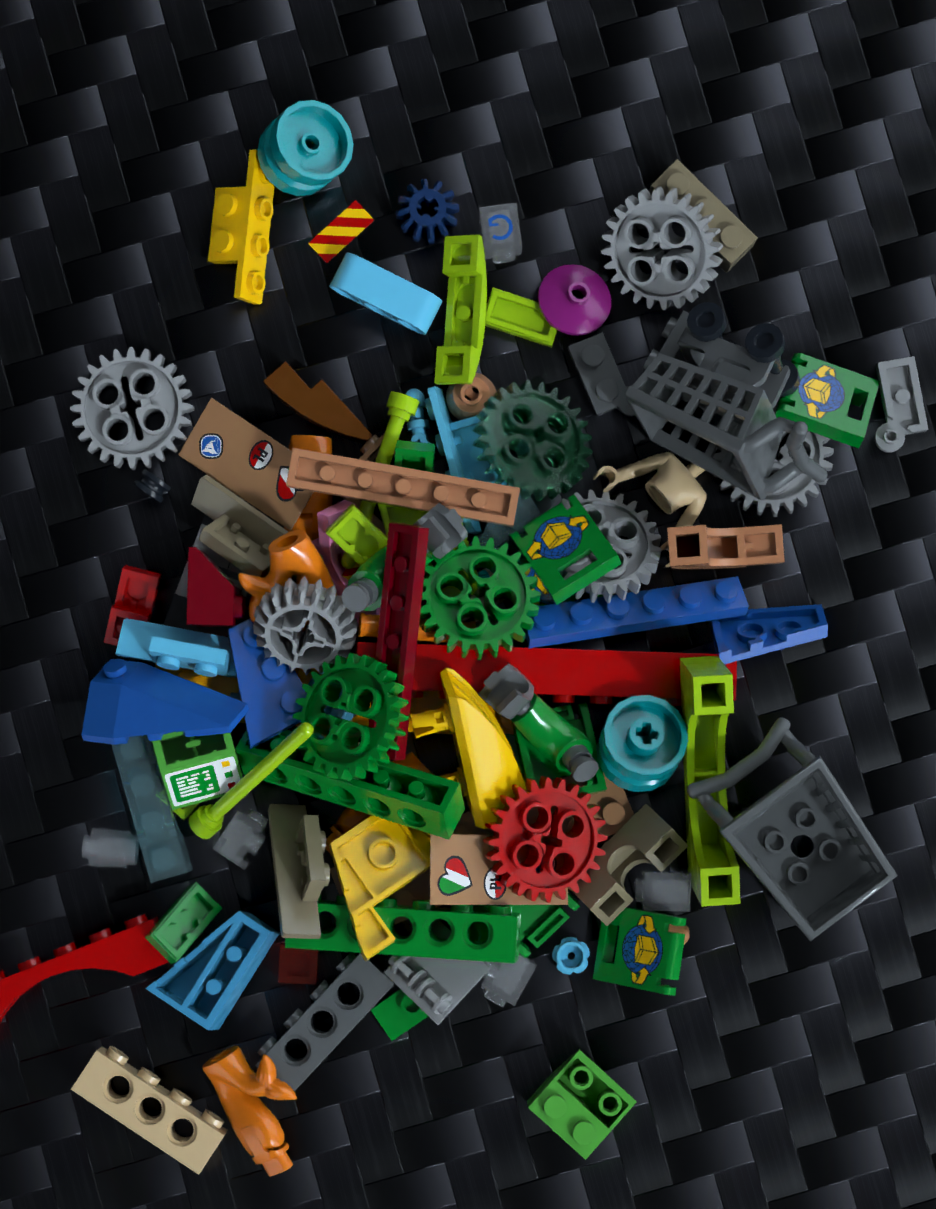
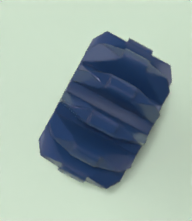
(430, 198)

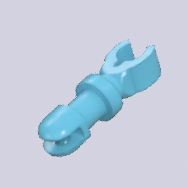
(418, 423)

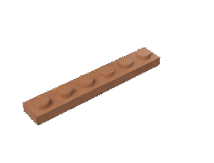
(402, 486)

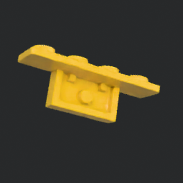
(242, 230)

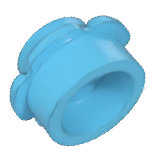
(561, 951)

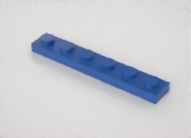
(638, 612)

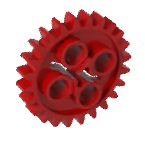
(513, 832)

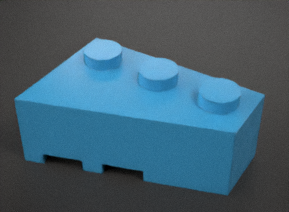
(217, 971)

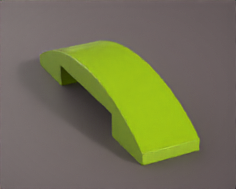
(465, 310)

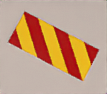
(341, 231)

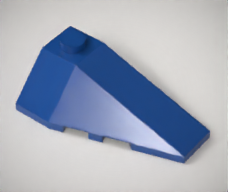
(143, 700)

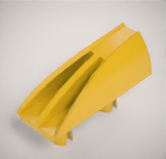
(482, 750)

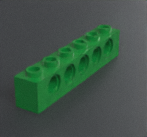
(391, 794)
(501, 921)

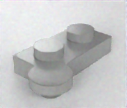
(901, 403)

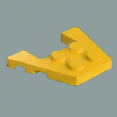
(372, 865)

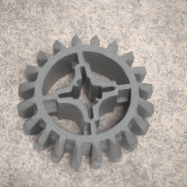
(284, 614)

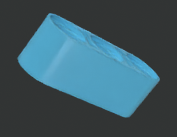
(386, 293)

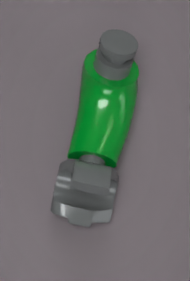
(366, 584)
(546, 730)

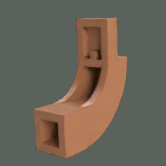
(724, 547)

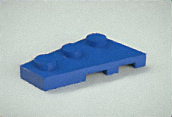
(767, 631)
(263, 686)

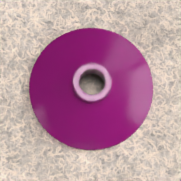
(564, 310)

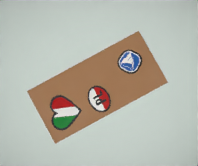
(245, 462)
(465, 877)

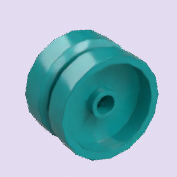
(305, 148)
(642, 743)

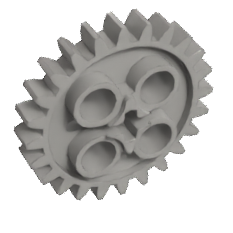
(657, 215)
(163, 399)
(792, 491)
(643, 546)

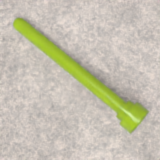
(400, 410)
(208, 819)

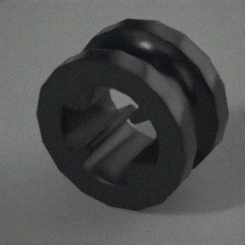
(152, 485)

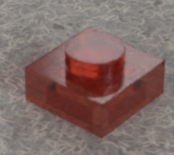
(298, 965)

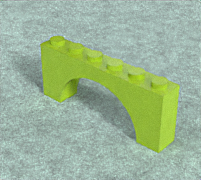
(705, 709)

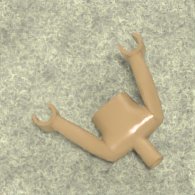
(669, 487)

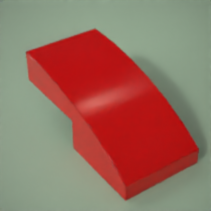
(133, 600)

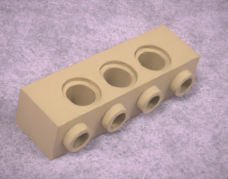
(95, 1087)

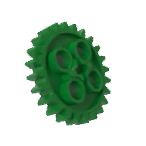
(507, 582)
(360, 681)

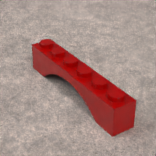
(121, 952)

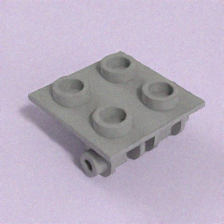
(435, 983)

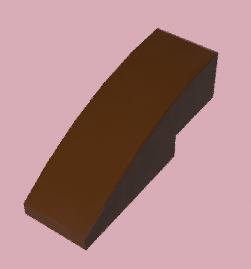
(316, 405)

